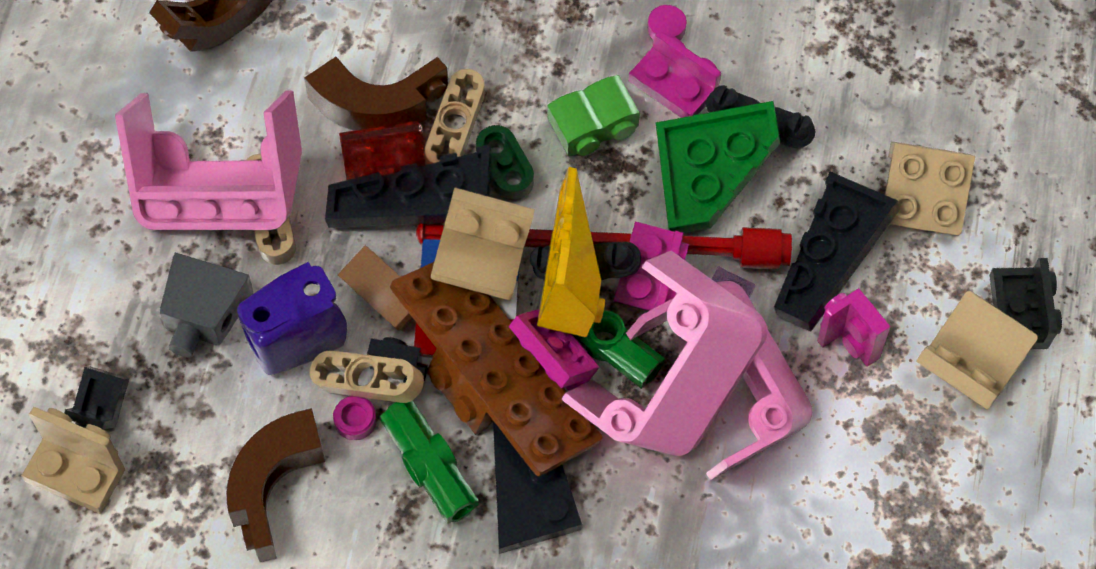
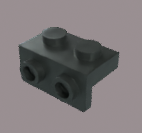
(1028, 298)

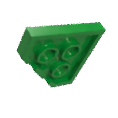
(711, 160)

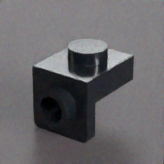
(398, 349)
(98, 398)

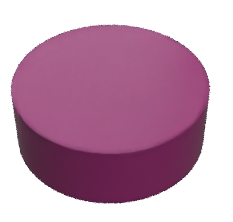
(667, 20)
(354, 418)

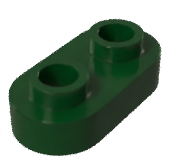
(508, 163)

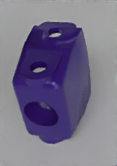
(289, 326)

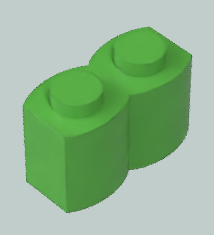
(593, 116)

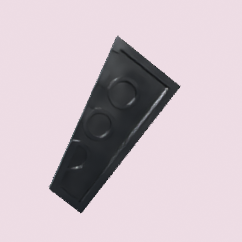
(410, 194)
(839, 238)
(528, 504)

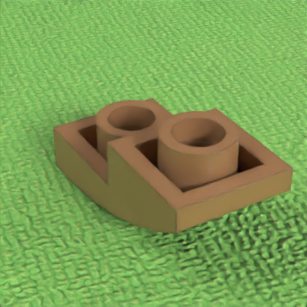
(372, 280)

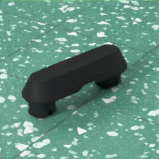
(793, 128)
(613, 259)

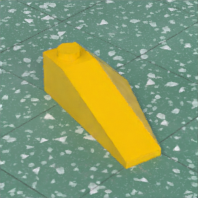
(572, 273)

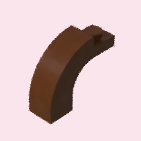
(206, 22)
(365, 105)
(264, 459)

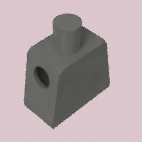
(201, 302)

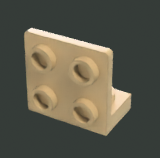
(929, 187)
(482, 244)
(978, 349)
(73, 460)

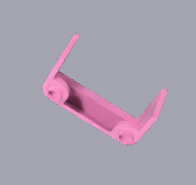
(209, 195)
(719, 348)
(780, 403)

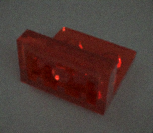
(382, 149)

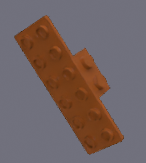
(492, 374)

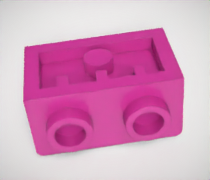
(675, 76)
(642, 288)
(858, 323)
(555, 350)

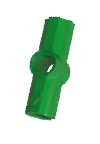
(628, 356)
(429, 461)

